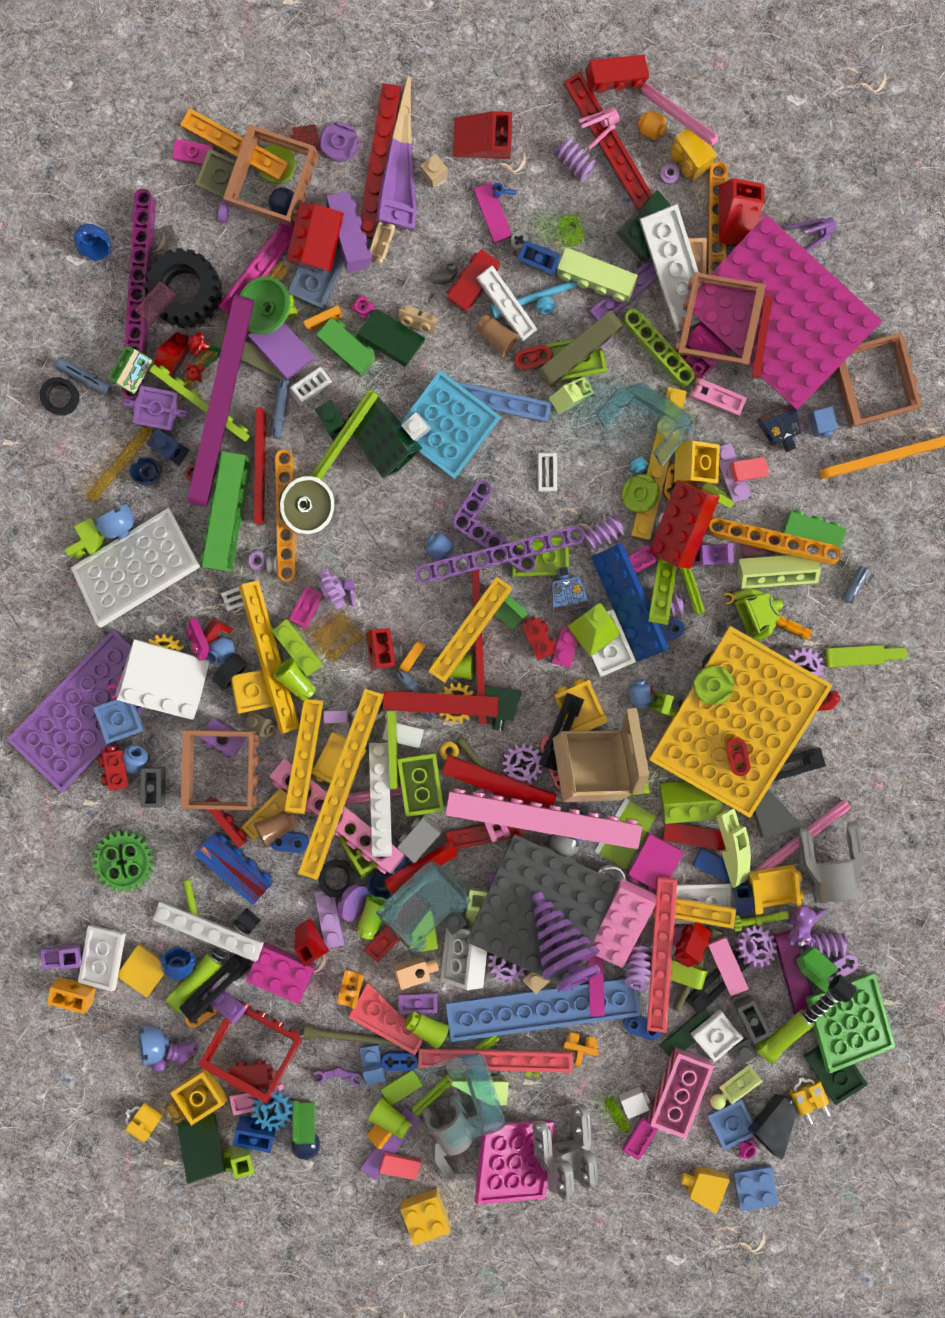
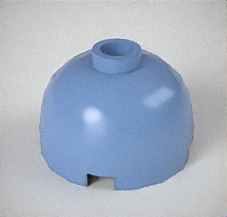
(116, 523)
(152, 1044)

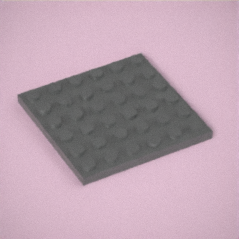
(507, 913)

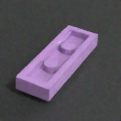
(736, 490)
(329, 919)

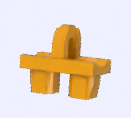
(347, 996)
(572, 1045)

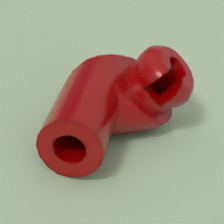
(832, 700)

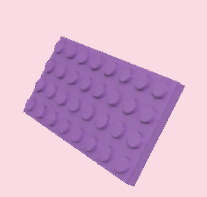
(64, 731)

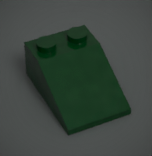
(631, 230)

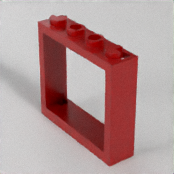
(237, 1082)

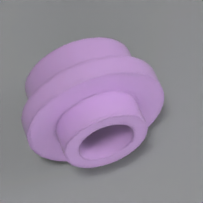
(669, 179)
(251, 560)

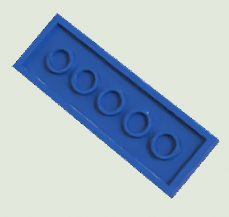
(629, 602)

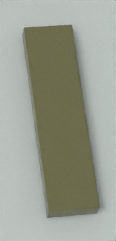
(251, 356)

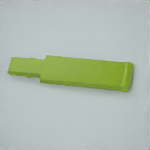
(862, 655)

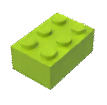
(421, 784)

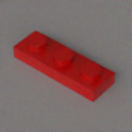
(227, 823)

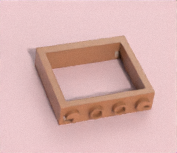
(242, 164)
(689, 305)
(908, 380)
(187, 770)

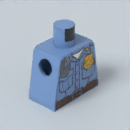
(567, 592)

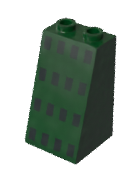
(385, 440)

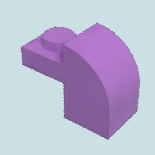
(714, 555)
(64, 956)

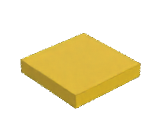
(250, 691)
(142, 970)

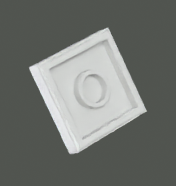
(716, 1035)

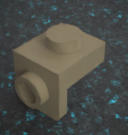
(262, 725)

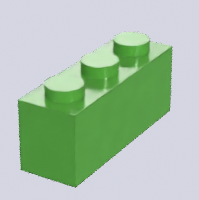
(346, 346)
(813, 528)

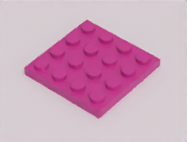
(509, 1166)

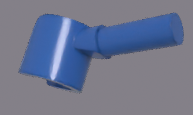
(502, 190)

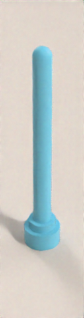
(536, 296)

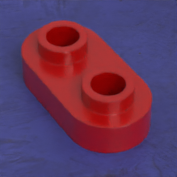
(534, 357)
(738, 755)

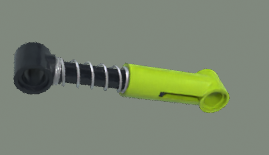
(209, 964)
(772, 1047)

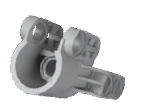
(834, 879)
(447, 1133)
(567, 1159)

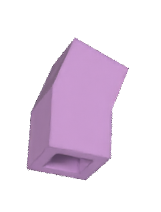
(338, 716)

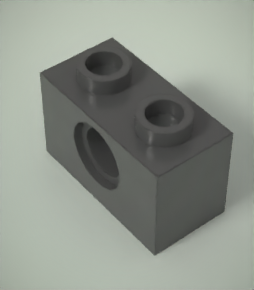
(153, 787)
(752, 1019)

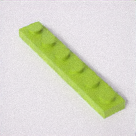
(194, 397)

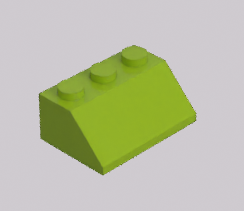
(687, 803)

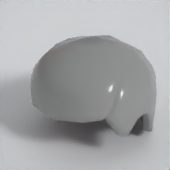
(563, 845)

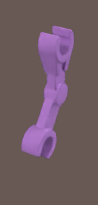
(338, 1072)

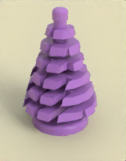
(566, 953)

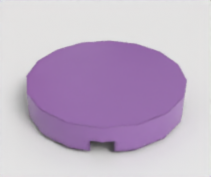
(339, 142)
(353, 902)

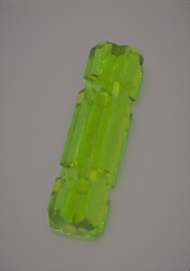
(617, 1115)

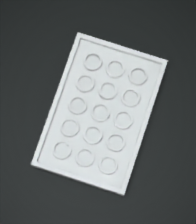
(135, 567)

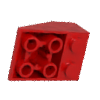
(483, 135)
(739, 209)

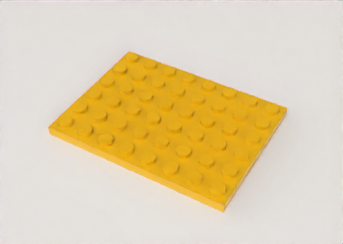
(766, 709)

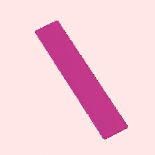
(596, 988)

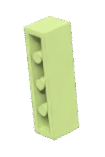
(596, 275)
(777, 571)

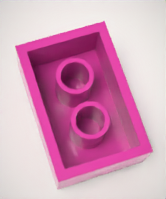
(280, 973)

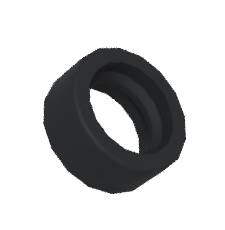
(45, 391)
(232, 667)
(332, 864)

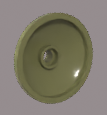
(317, 506)

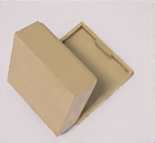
(602, 762)

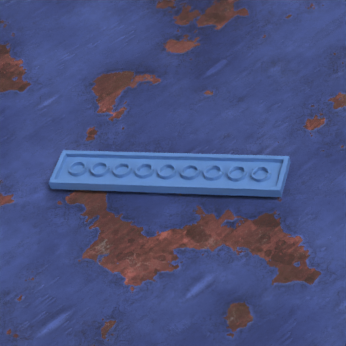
(539, 1011)

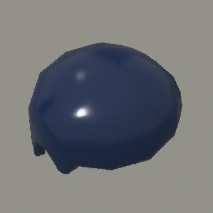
(280, 200)
(145, 471)
(377, 885)
(305, 1151)

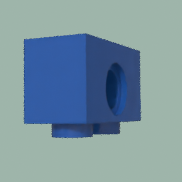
(540, 257)
(251, 1136)

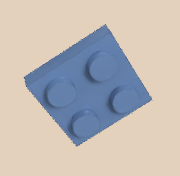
(118, 720)
(731, 1124)
(755, 1187)

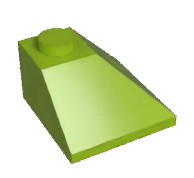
(594, 629)

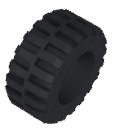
(186, 262)

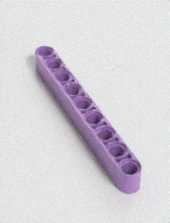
(489, 554)

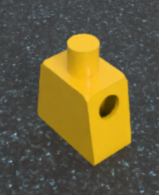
(706, 1187)

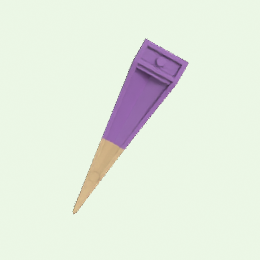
(397, 190)

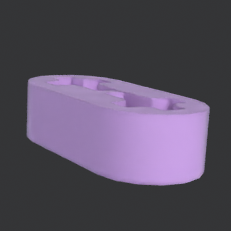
(844, 970)

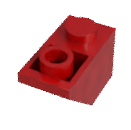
(172, 352)
(309, 943)

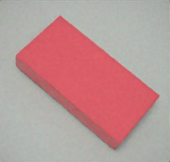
(749, 469)
(400, 1166)

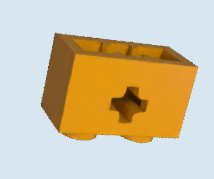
(71, 995)

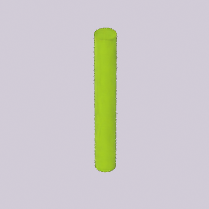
(190, 896)

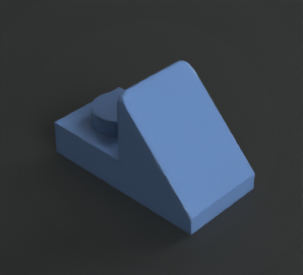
(372, 1066)

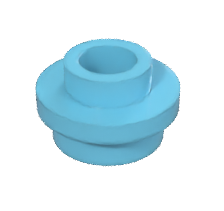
(545, 305)
(639, 465)

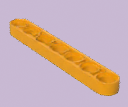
(713, 219)
(882, 458)
(281, 526)
(784, 539)

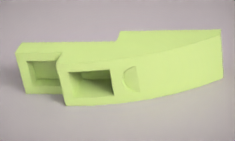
(737, 846)

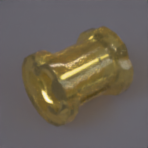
(174, 1111)

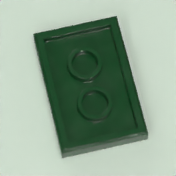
(390, 337)
(837, 1084)
(201, 1149)

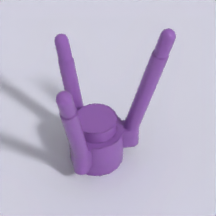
(823, 227)

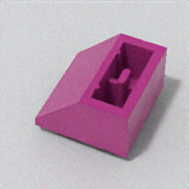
(703, 340)

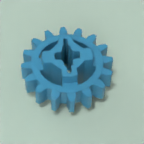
(280, 1113)

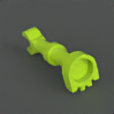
(758, 920)

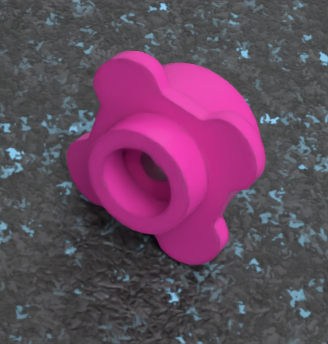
(359, 303)
(747, 1149)

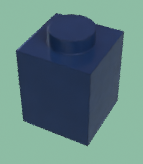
(742, 899)

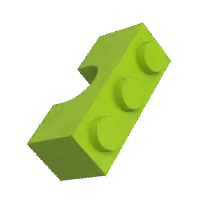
(297, 647)

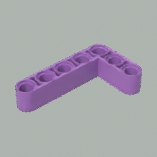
(488, 534)

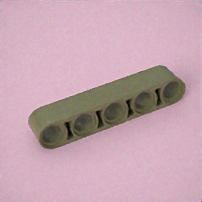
(580, 348)

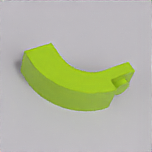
(238, 1161)

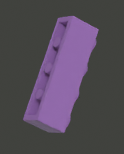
(351, 239)

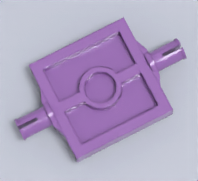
(156, 408)

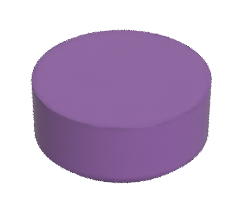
(223, 213)

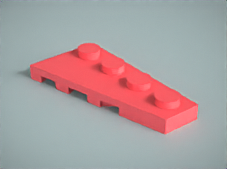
(380, 1017)

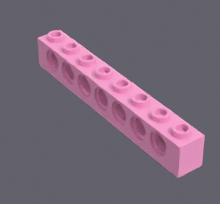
(387, 864)

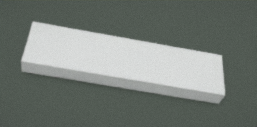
(506, 303)

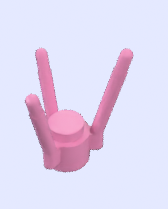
(606, 117)

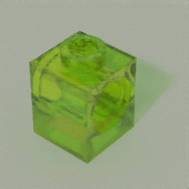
(571, 239)

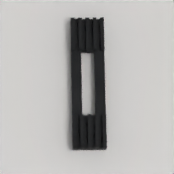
(572, 706)
(812, 759)
(699, 1000)
(194, 1008)

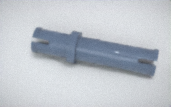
(102, 386)
(279, 409)
(411, 686)

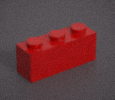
(617, 73)
(468, 289)

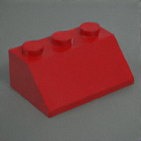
(315, 236)

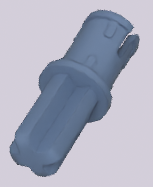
(855, 585)

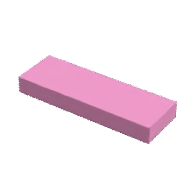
(728, 966)

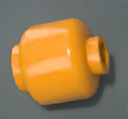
(652, 125)

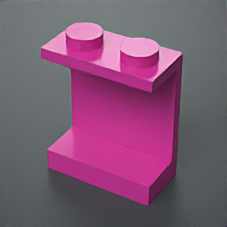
(654, 860)

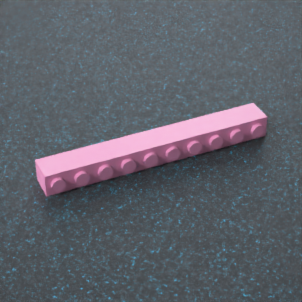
(543, 819)

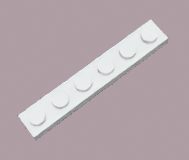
(380, 800)
(208, 931)

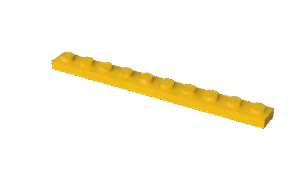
(341, 784)

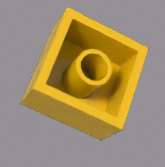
(692, 154)
(697, 462)
(199, 1095)
(425, 1216)

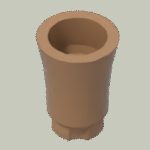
(497, 335)
(275, 827)

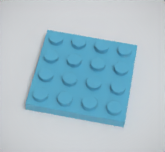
(456, 421)

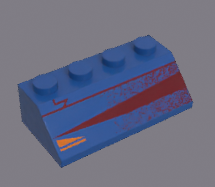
(234, 867)

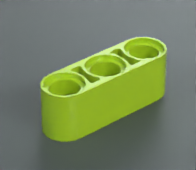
(692, 976)

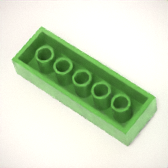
(226, 512)

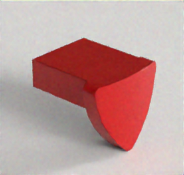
(214, 628)

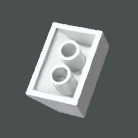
(462, 962)

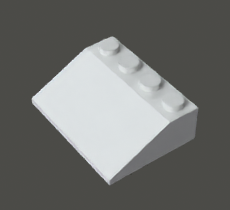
(162, 679)

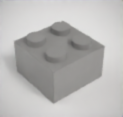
(418, 838)

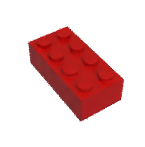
(684, 524)

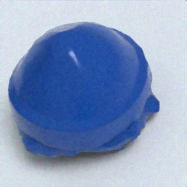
(92, 241)
(177, 963)

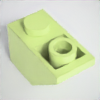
(571, 395)
(477, 896)

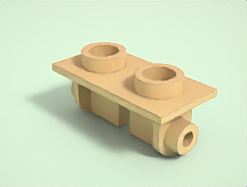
(380, 241)
(409, 317)

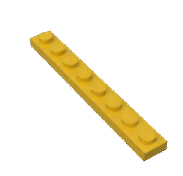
(645, 521)
(268, 655)

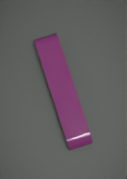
(795, 980)

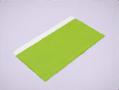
(623, 855)

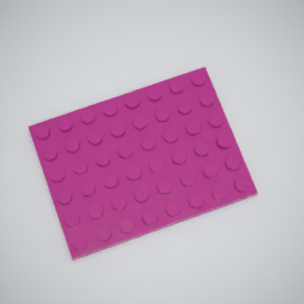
(811, 319)

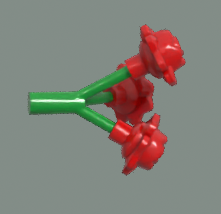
(196, 345)

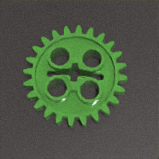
(106, 863)

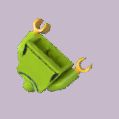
(757, 611)

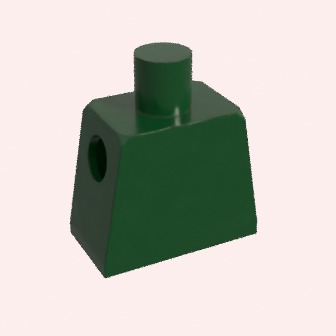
(330, 418)
(506, 707)

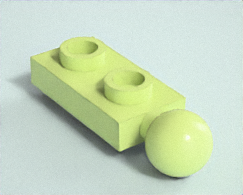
(736, 1087)

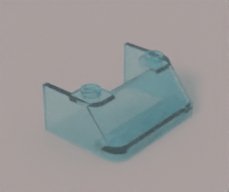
(674, 421)
(483, 1092)

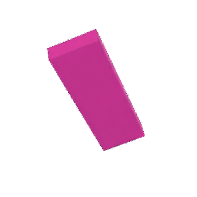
(492, 213)

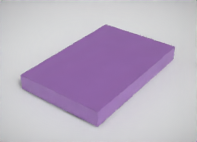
(283, 351)

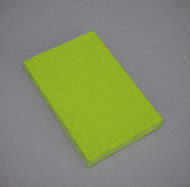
(592, 365)
(545, 563)

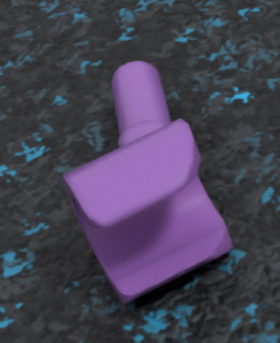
(350, 585)

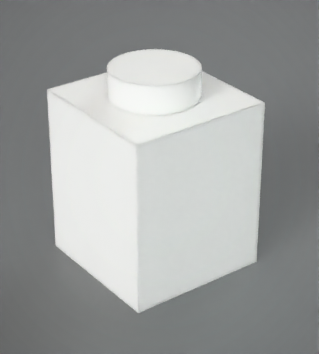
(416, 426)
(634, 1102)

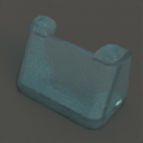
(422, 905)

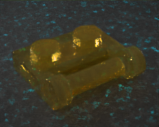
(333, 632)

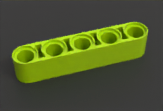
(659, 357)

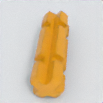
(794, 627)

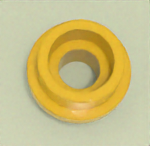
(444, 755)

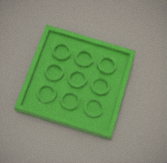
(853, 1028)

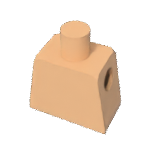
(406, 970)

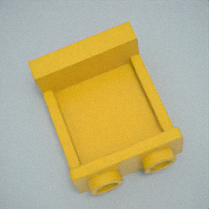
(591, 713)
(329, 758)
(775, 887)

